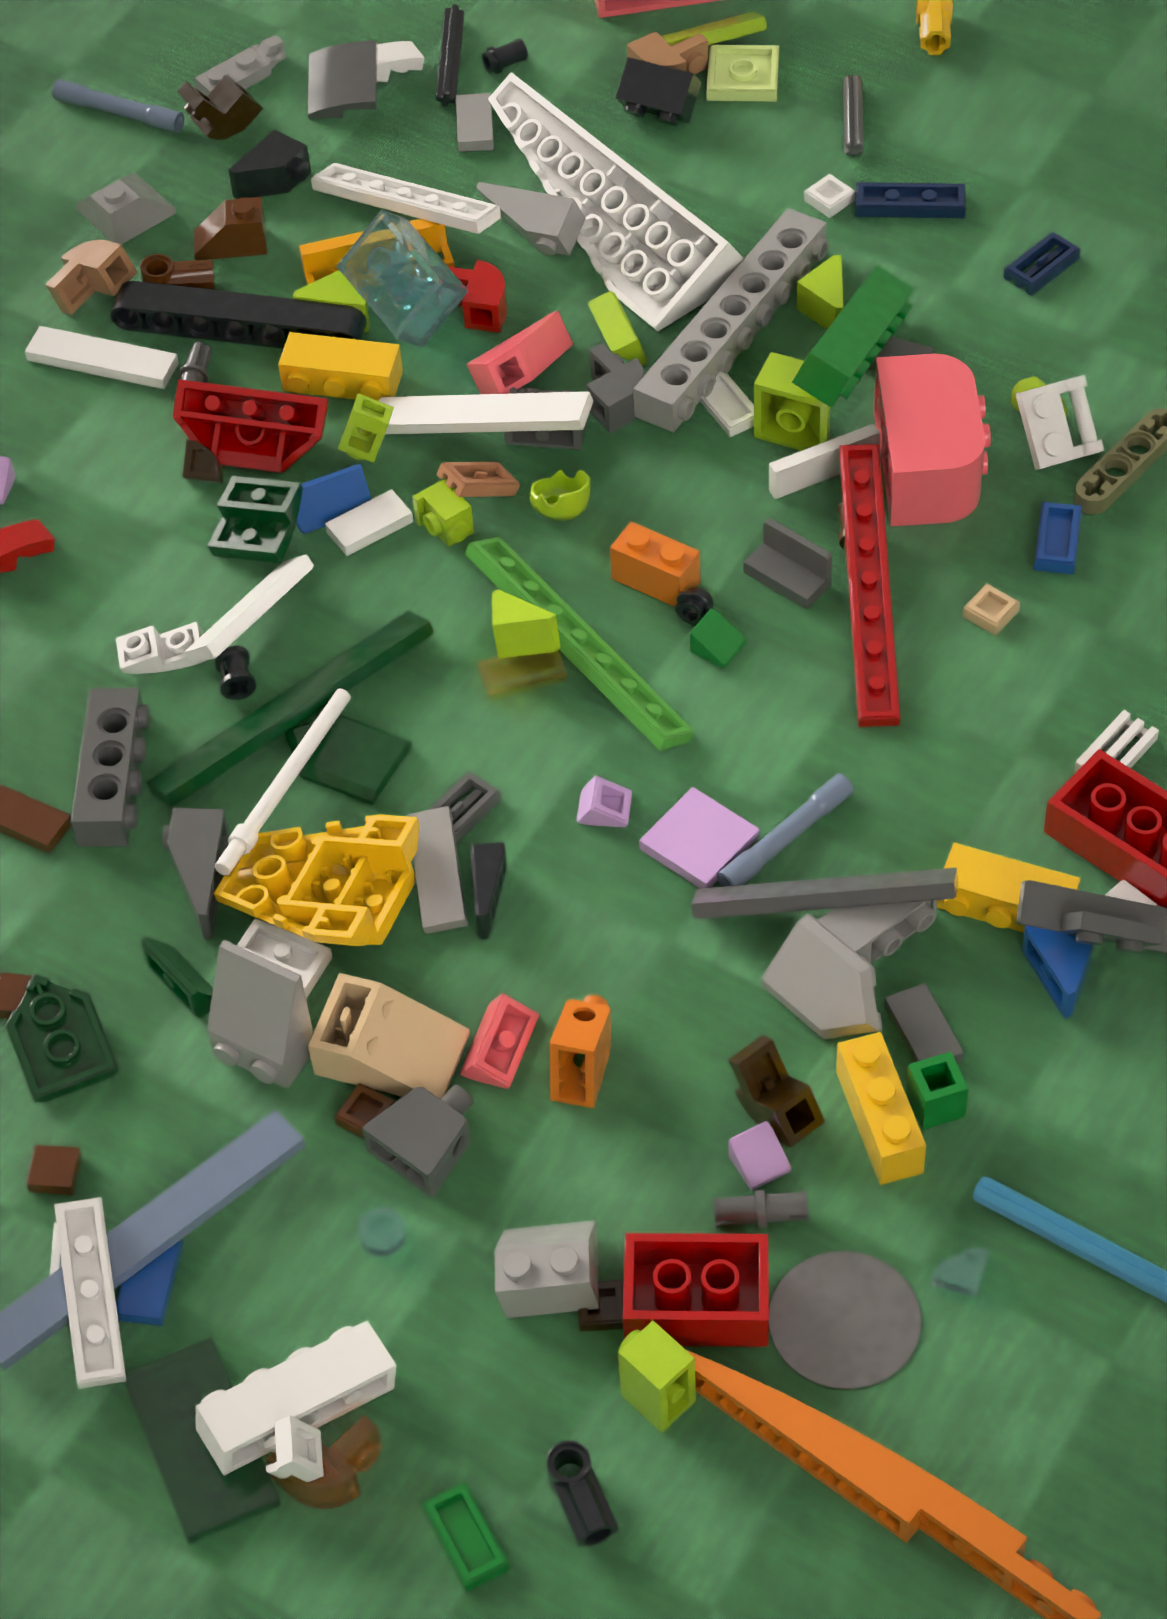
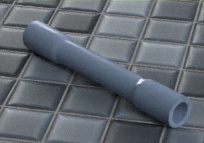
(151, 114)
(819, 804)

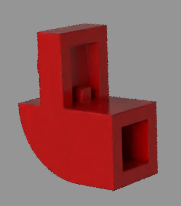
(486, 301)

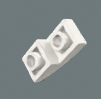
(398, 57)
(154, 652)

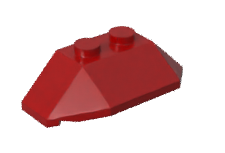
(250, 425)

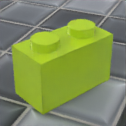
(656, 1375)

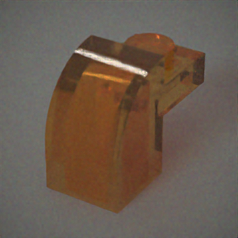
(349, 1454)

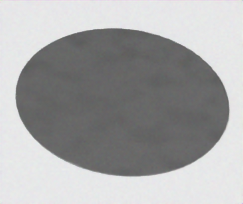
(844, 1319)

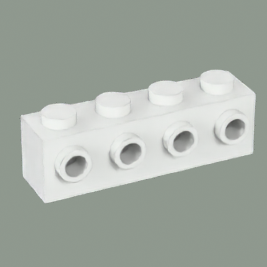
(309, 1385)

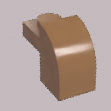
(687, 55)
(87, 269)

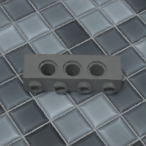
(109, 767)

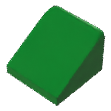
(716, 639)

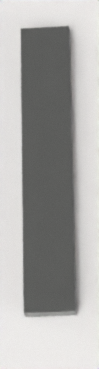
(825, 893)

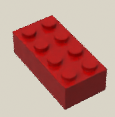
(1114, 823)

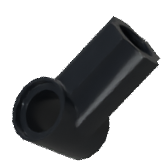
(580, 1495)

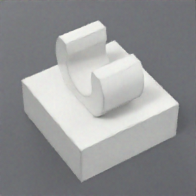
(296, 1449)

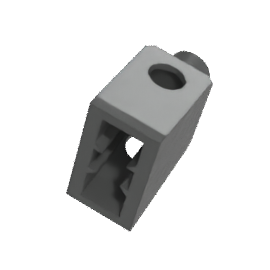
(421, 1136)

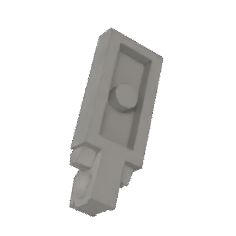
(246, 66)

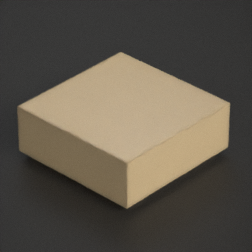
(991, 609)

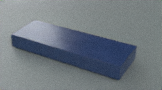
(910, 200)

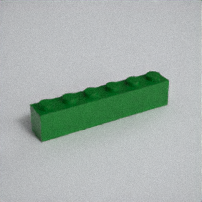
(855, 337)

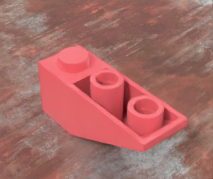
(521, 356)

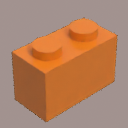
(654, 563)

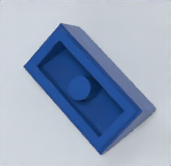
(331, 497)

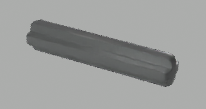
(853, 115)

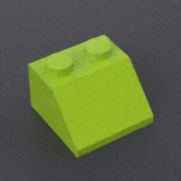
(785, 411)

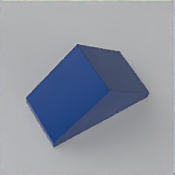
(1058, 964)

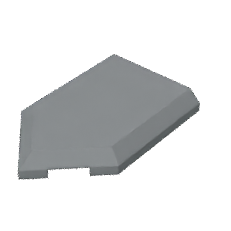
(823, 982)

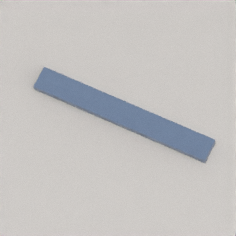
(155, 1228)

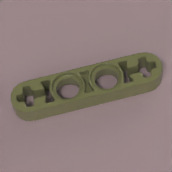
(1121, 457)

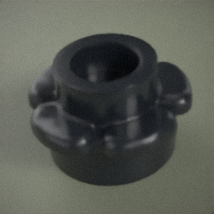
(696, 599)

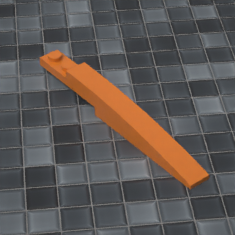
(890, 1488)

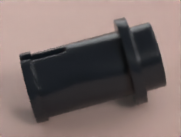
(498, 58)

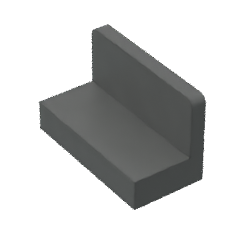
(790, 565)

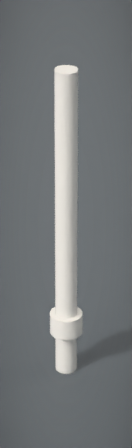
(246, 835)

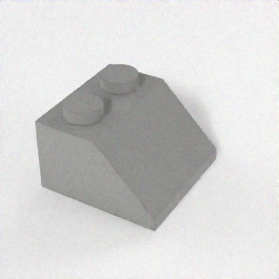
(547, 1269)

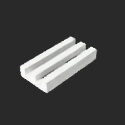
(1133, 729)

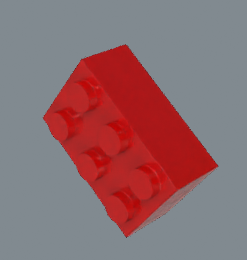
(698, 1287)

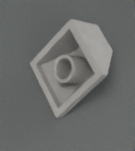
(125, 208)

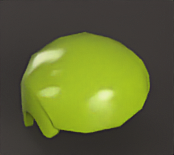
(561, 496)

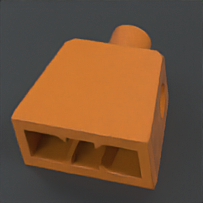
(586, 1030)

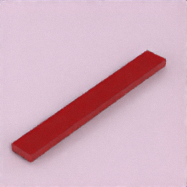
(869, 586)

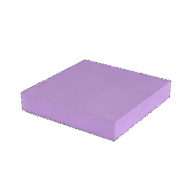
(698, 838)

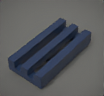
(1047, 265)

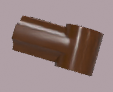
(162, 270)

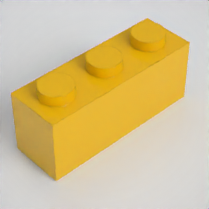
(340, 367)
(992, 885)
(880, 1108)

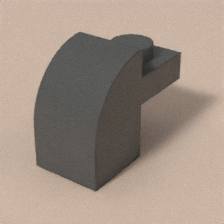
(612, 387)

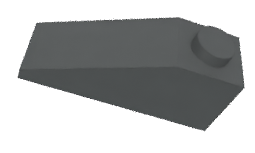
(195, 844)

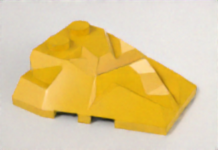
(328, 883)

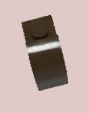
(224, 111)
(772, 1094)

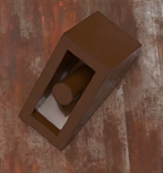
(232, 230)

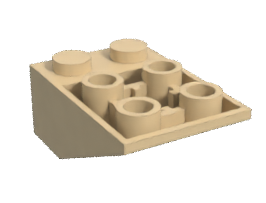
(384, 1040)

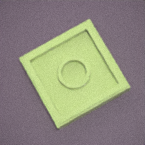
(743, 73)

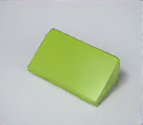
(616, 327)

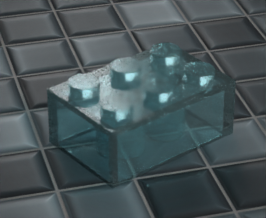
(402, 278)

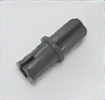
(196, 364)

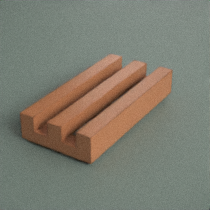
(478, 479)

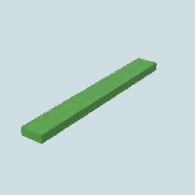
(584, 646)

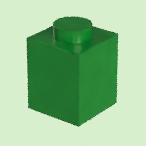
(937, 1090)

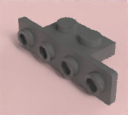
(1093, 917)

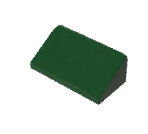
(178, 976)

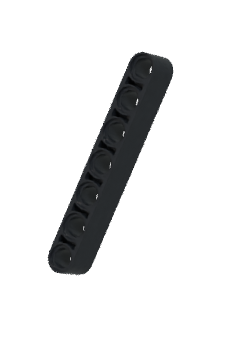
(229, 315)

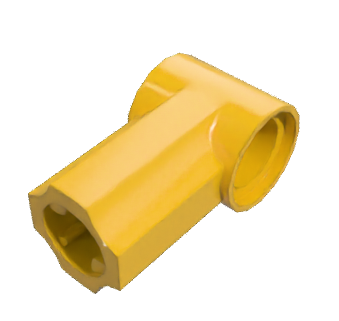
(934, 23)

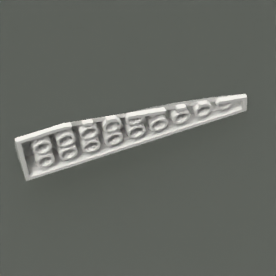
(635, 233)

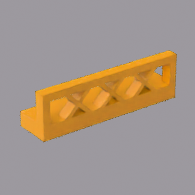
(323, 256)

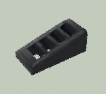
(488, 873)

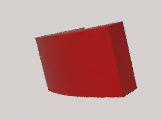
(23, 540)

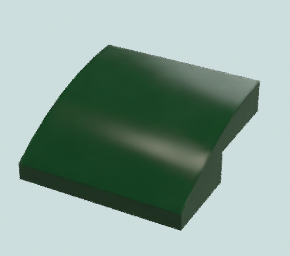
(256, 519)

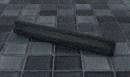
(449, 55)

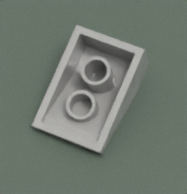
(259, 1016)

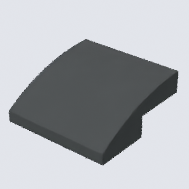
(342, 79)

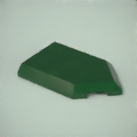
(352, 758)
(59, 1040)

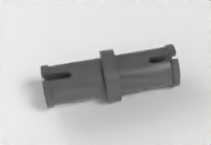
(761, 1208)

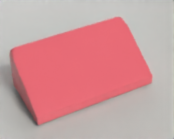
(500, 1042)

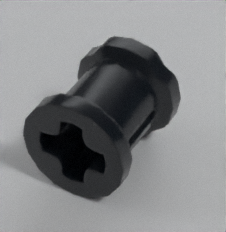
(235, 673)

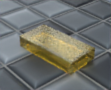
(520, 673)

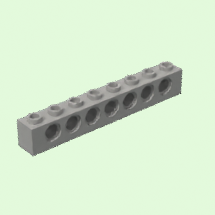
(730, 320)

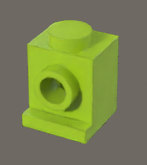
(365, 428)
(443, 513)

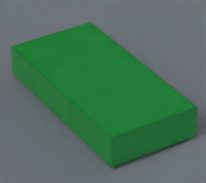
(465, 1536)

